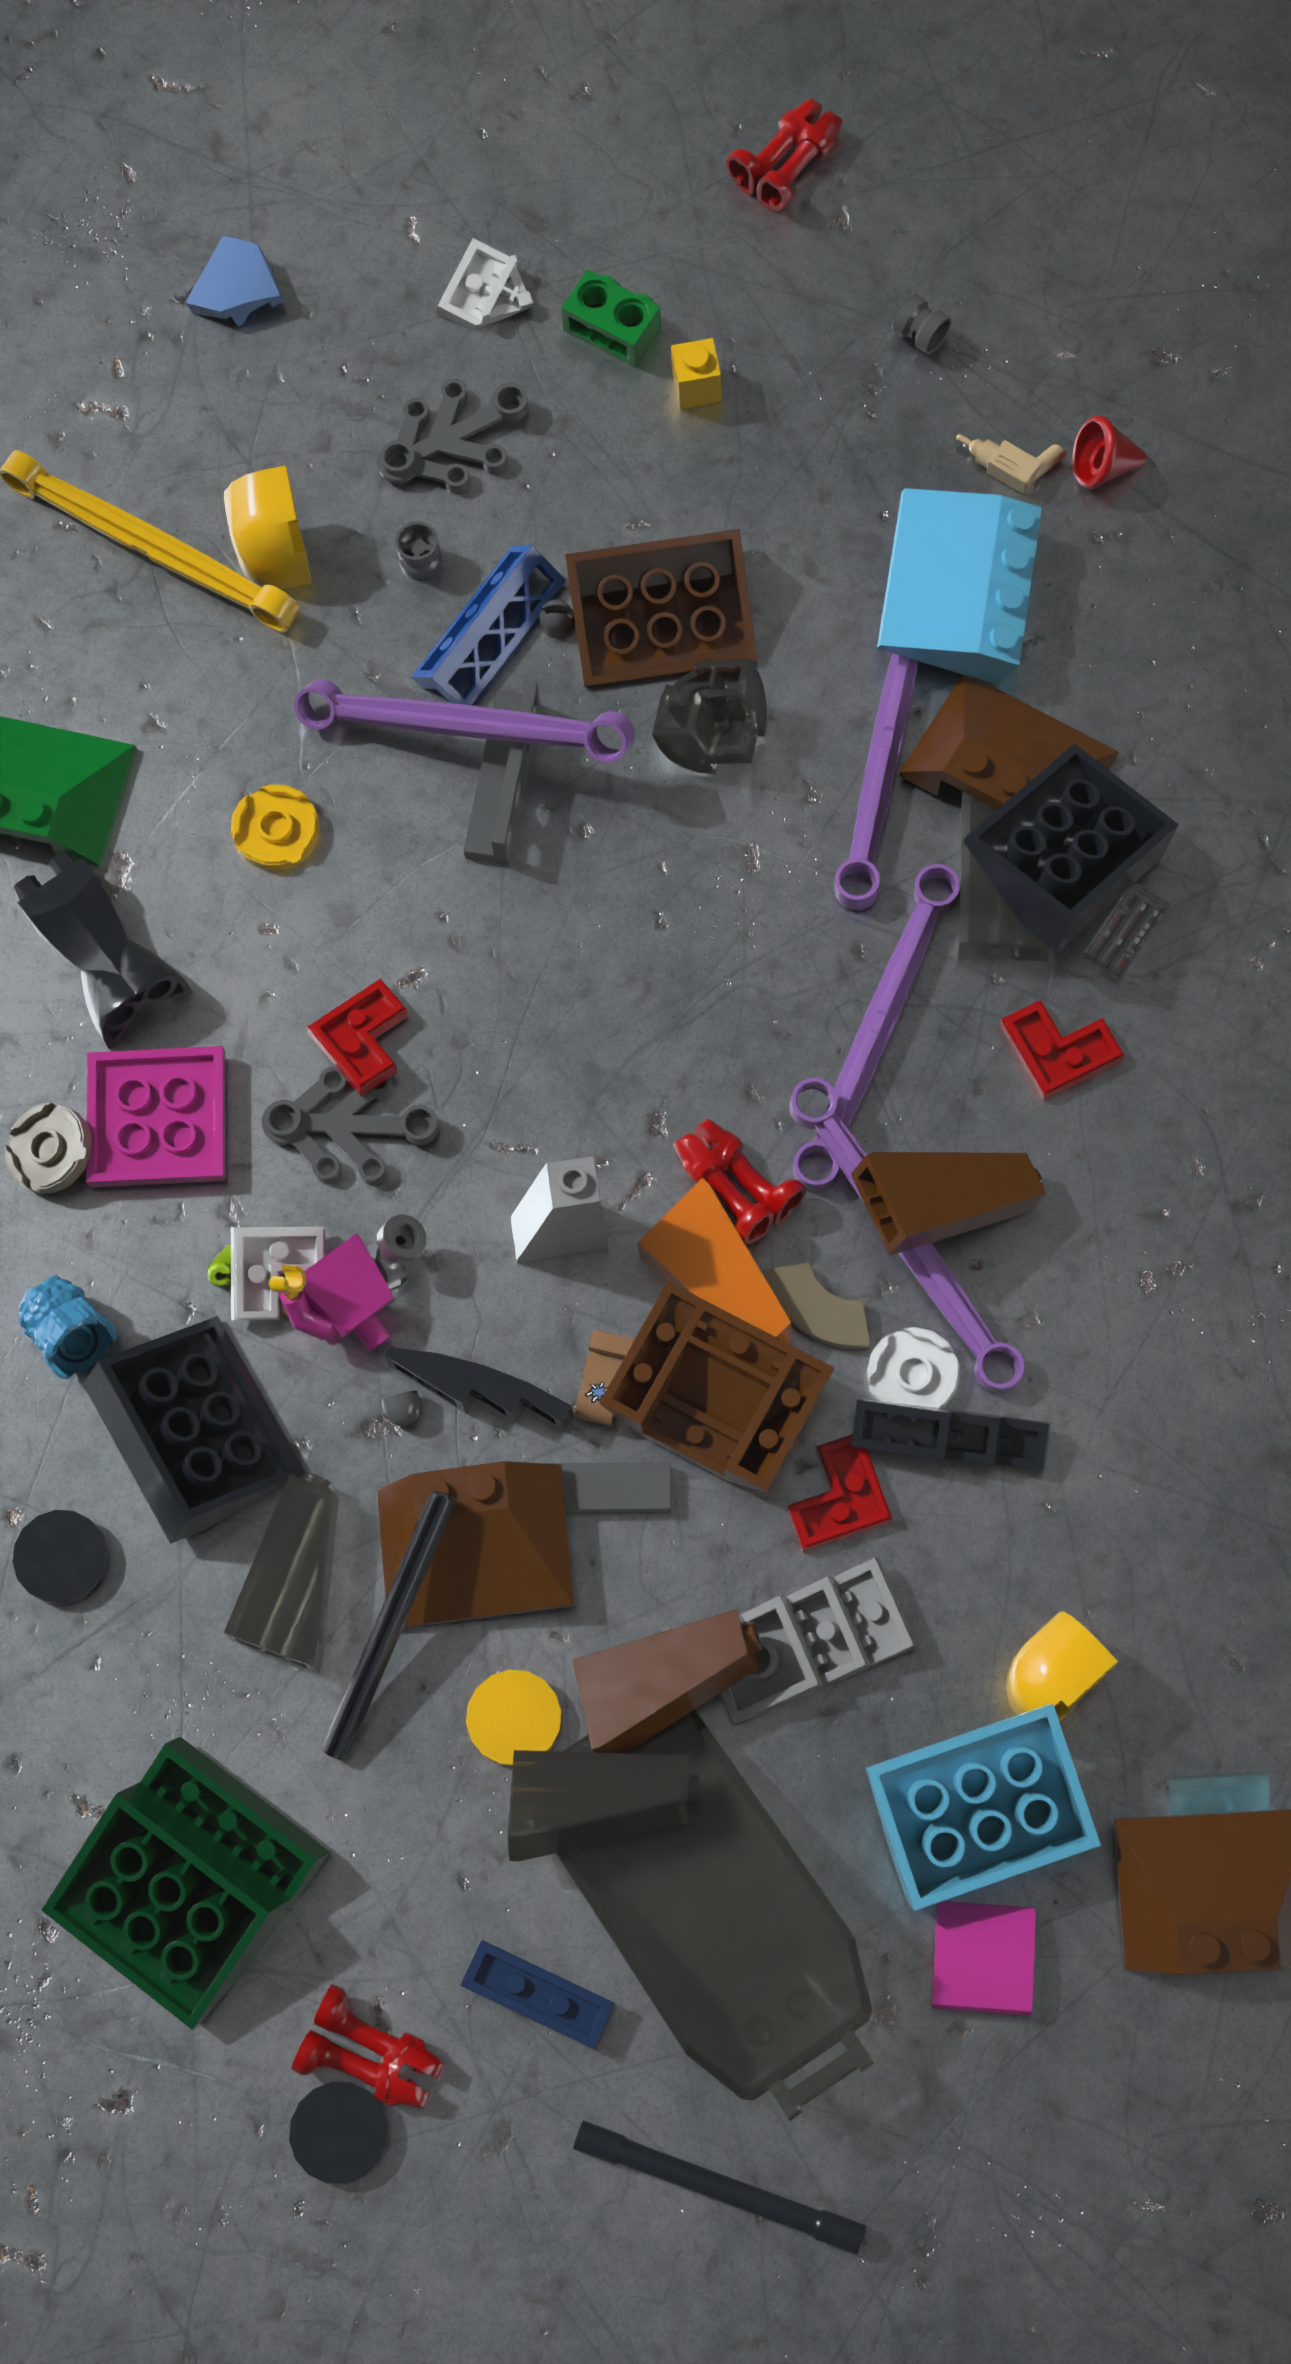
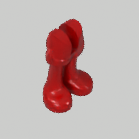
(798, 130)
(718, 1151)
(320, 2052)

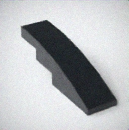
(464, 1381)
(950, 1434)

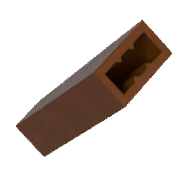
(943, 1194)
(661, 1678)

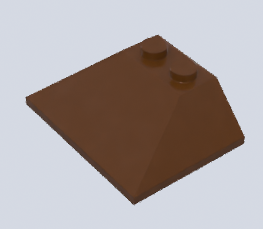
(991, 744)
(715, 1389)
(501, 1545)
(1205, 1891)

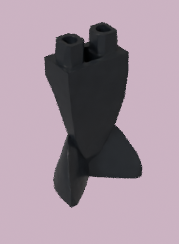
(86, 933)

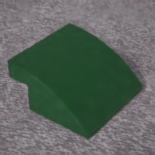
(184, 1881)

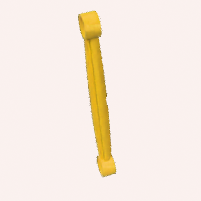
(267, 604)

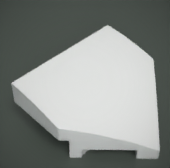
(484, 288)

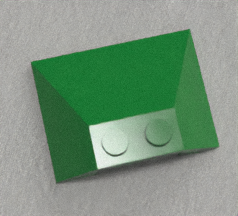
(61, 786)

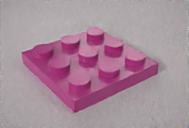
(156, 1116)

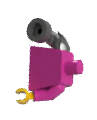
(350, 1287)

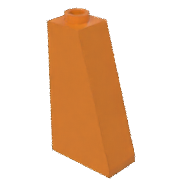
(705, 1255)

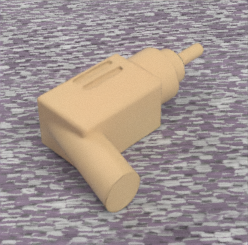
(1011, 463)

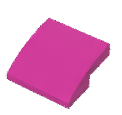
(984, 1958)

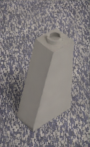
(560, 1213)

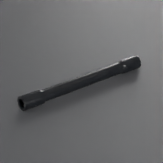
(820, 2224)

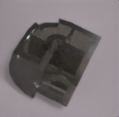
(712, 715)

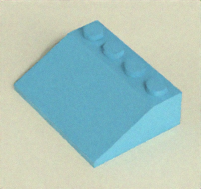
(960, 581)
(982, 1807)

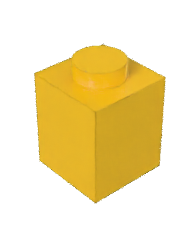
(696, 373)

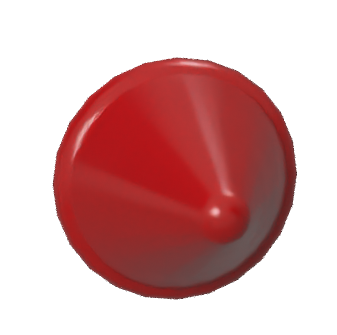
(1103, 453)

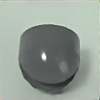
(556, 624)
(402, 1408)

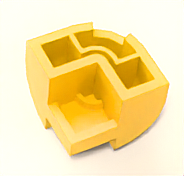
(267, 529)
(1057, 1667)

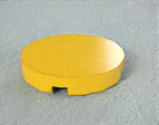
(275, 827)
(513, 1714)

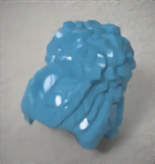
(65, 1326)

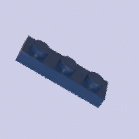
(538, 1994)

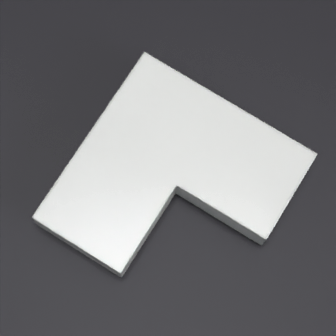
(258, 1256)

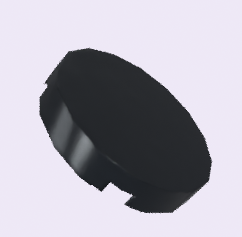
(60, 1557)
(339, 2132)

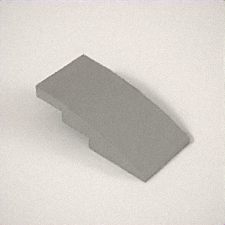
(820, 1639)

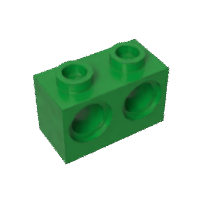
(605, 325)

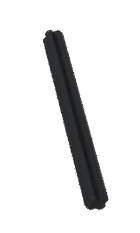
(389, 1625)

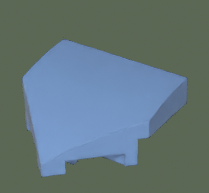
(234, 282)

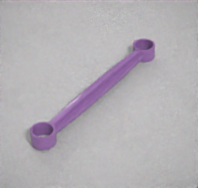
(464, 720)
(879, 780)
(882, 1015)
(923, 1260)

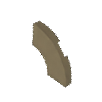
(816, 1311)

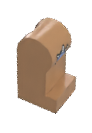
(602, 1363)

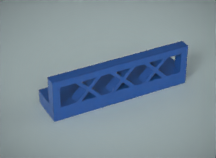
(476, 618)

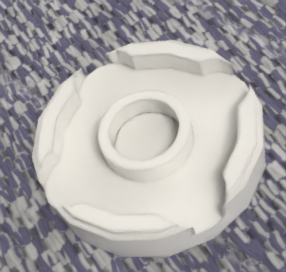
(914, 1369)

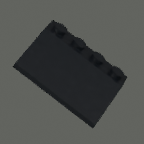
(1069, 845)
(192, 1427)

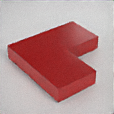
(350, 1034)
(1055, 1060)
(851, 1505)

